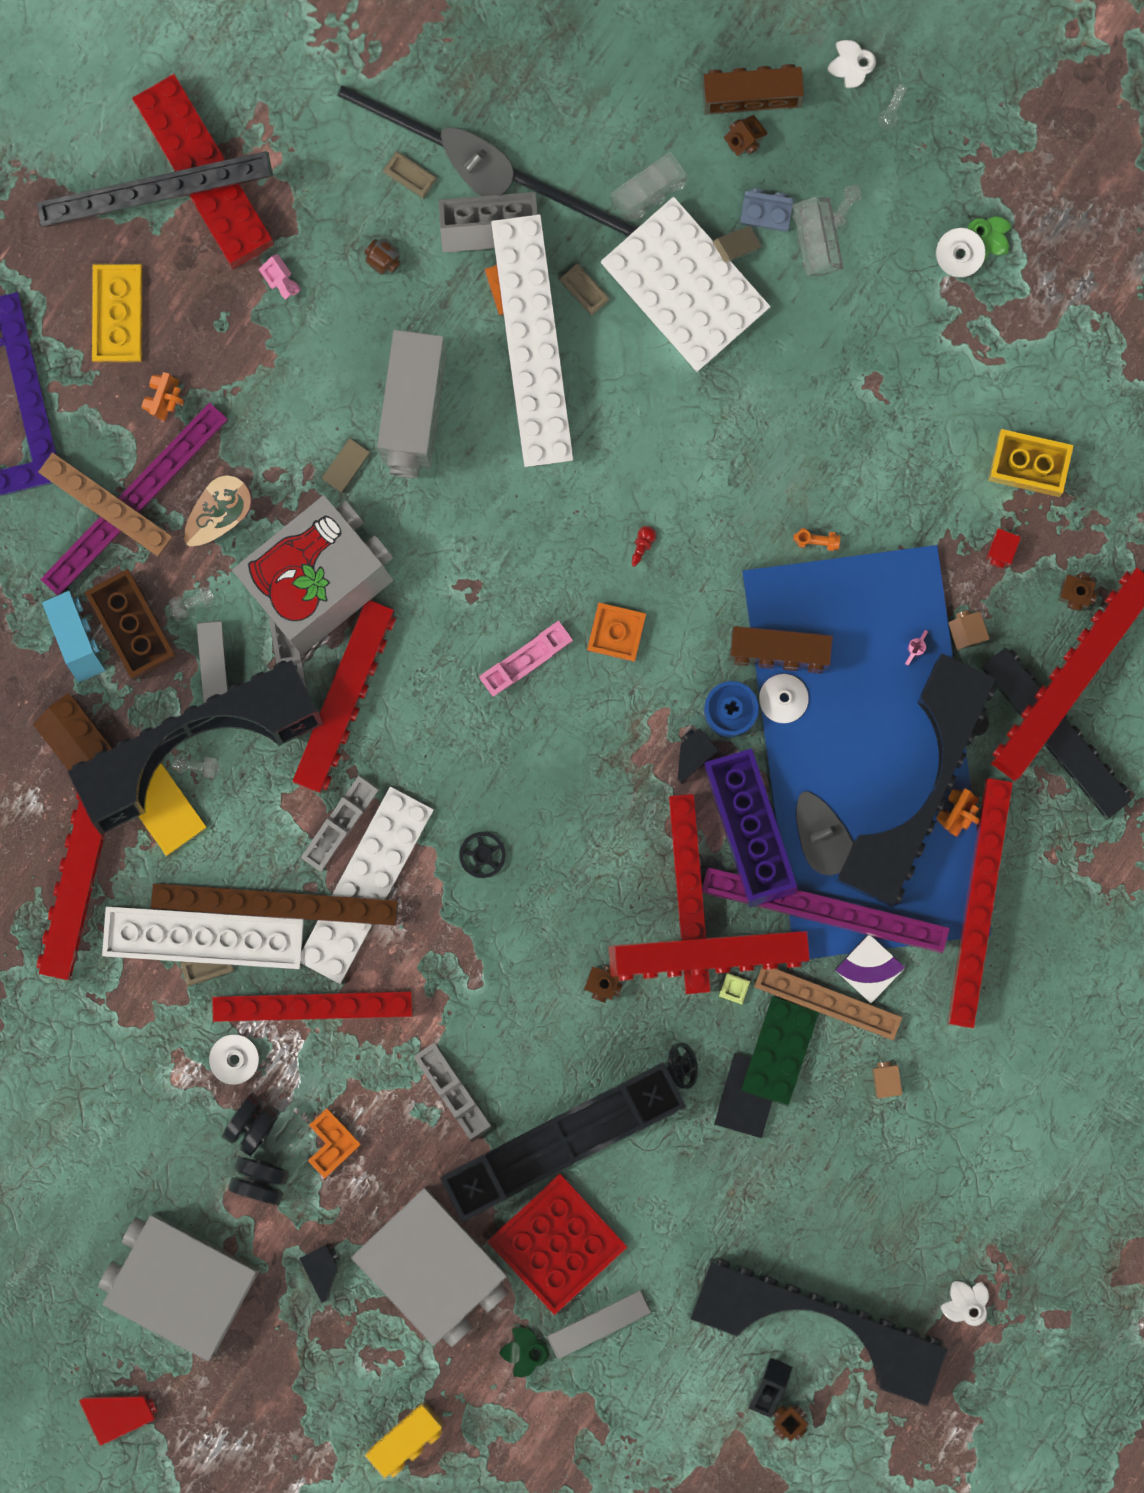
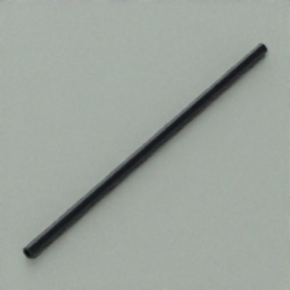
(518, 177)

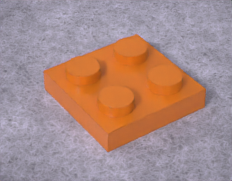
(616, 632)

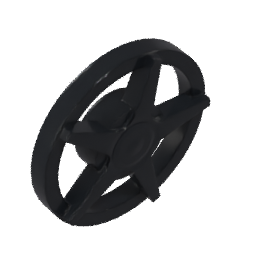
(482, 855)
(682, 1065)

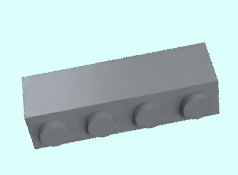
(467, 221)

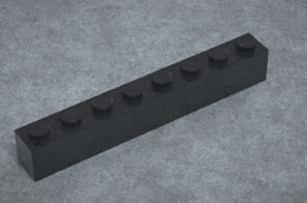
(1065, 742)

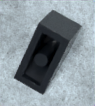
(694, 753)
(321, 1269)
(770, 1387)

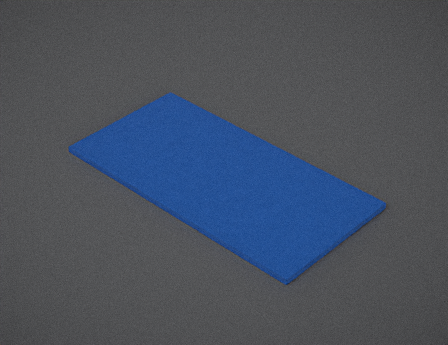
(863, 734)

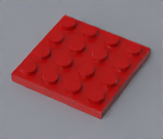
(557, 1244)

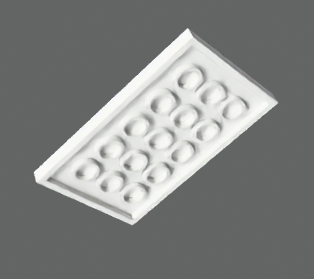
(685, 284)

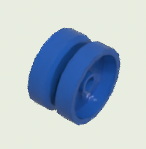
(735, 695)

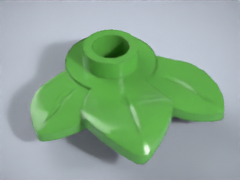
(992, 235)

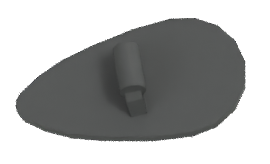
(478, 162)
(821, 835)

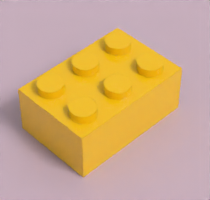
(1030, 463)
(405, 1440)

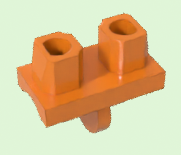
(165, 398)
(962, 813)

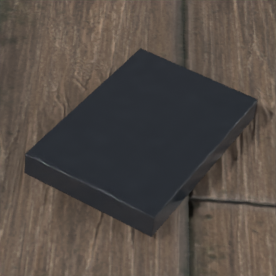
(739, 1109)

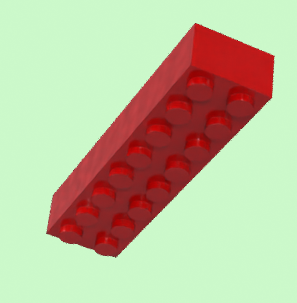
(190, 145)

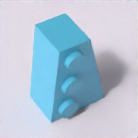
(73, 636)

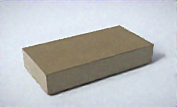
(409, 175)
(737, 244)
(584, 289)
(345, 465)
(200, 972)

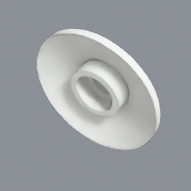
(960, 239)
(783, 711)
(220, 1059)

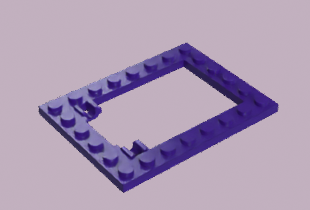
(29, 397)

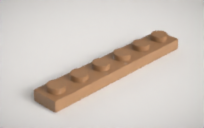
(105, 505)
(828, 1002)

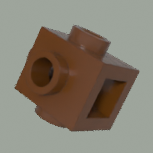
(745, 135)
(1069, 595)
(592, 984)
(794, 1431)

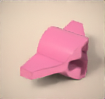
(916, 647)

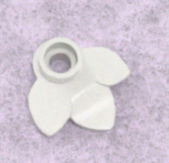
(848, 64)
(964, 1300)

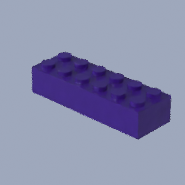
(750, 828)

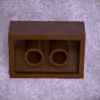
(71, 732)

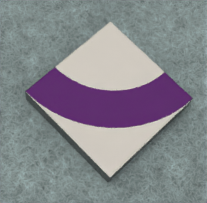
(869, 968)

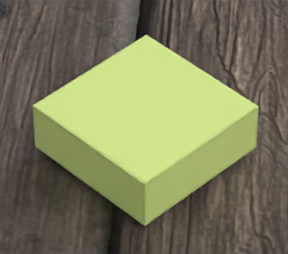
(734, 988)

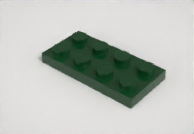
(779, 1051)

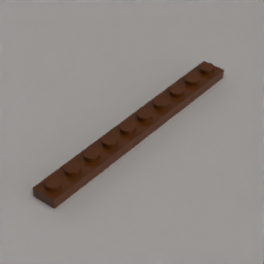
(274, 904)

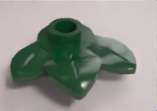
(520, 1352)

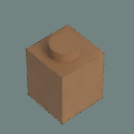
(968, 629)
(886, 1080)

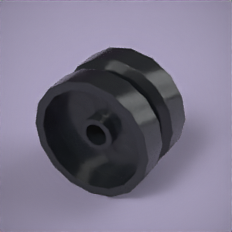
(251, 1124)
(257, 1185)

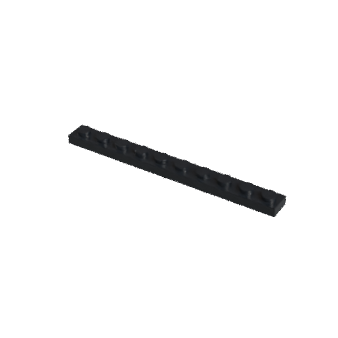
(155, 189)

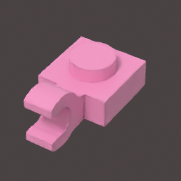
(277, 275)

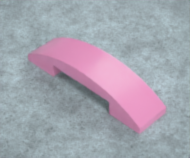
(526, 659)

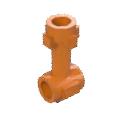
(803, 538)

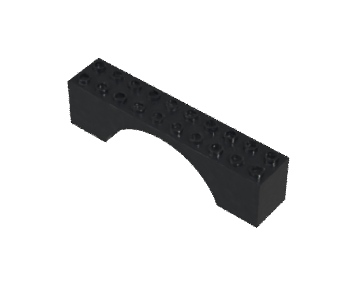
(953, 704)
(117, 780)
(562, 1141)
(901, 1359)

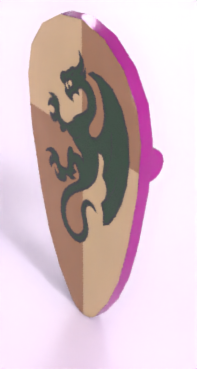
(218, 510)

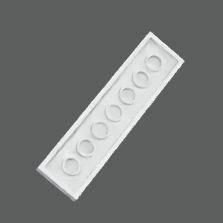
(367, 876)
(203, 938)

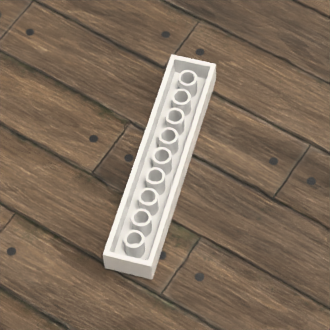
(532, 340)

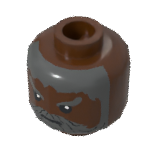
(382, 256)

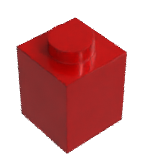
(1002, 548)

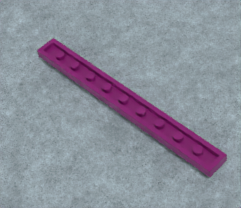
(136, 496)
(836, 913)

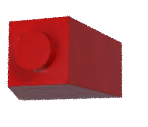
(117, 1414)

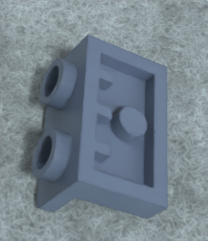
(766, 210)

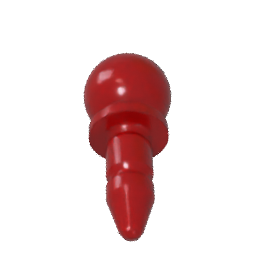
(645, 537)

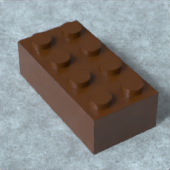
(752, 89)
(130, 624)
(780, 648)

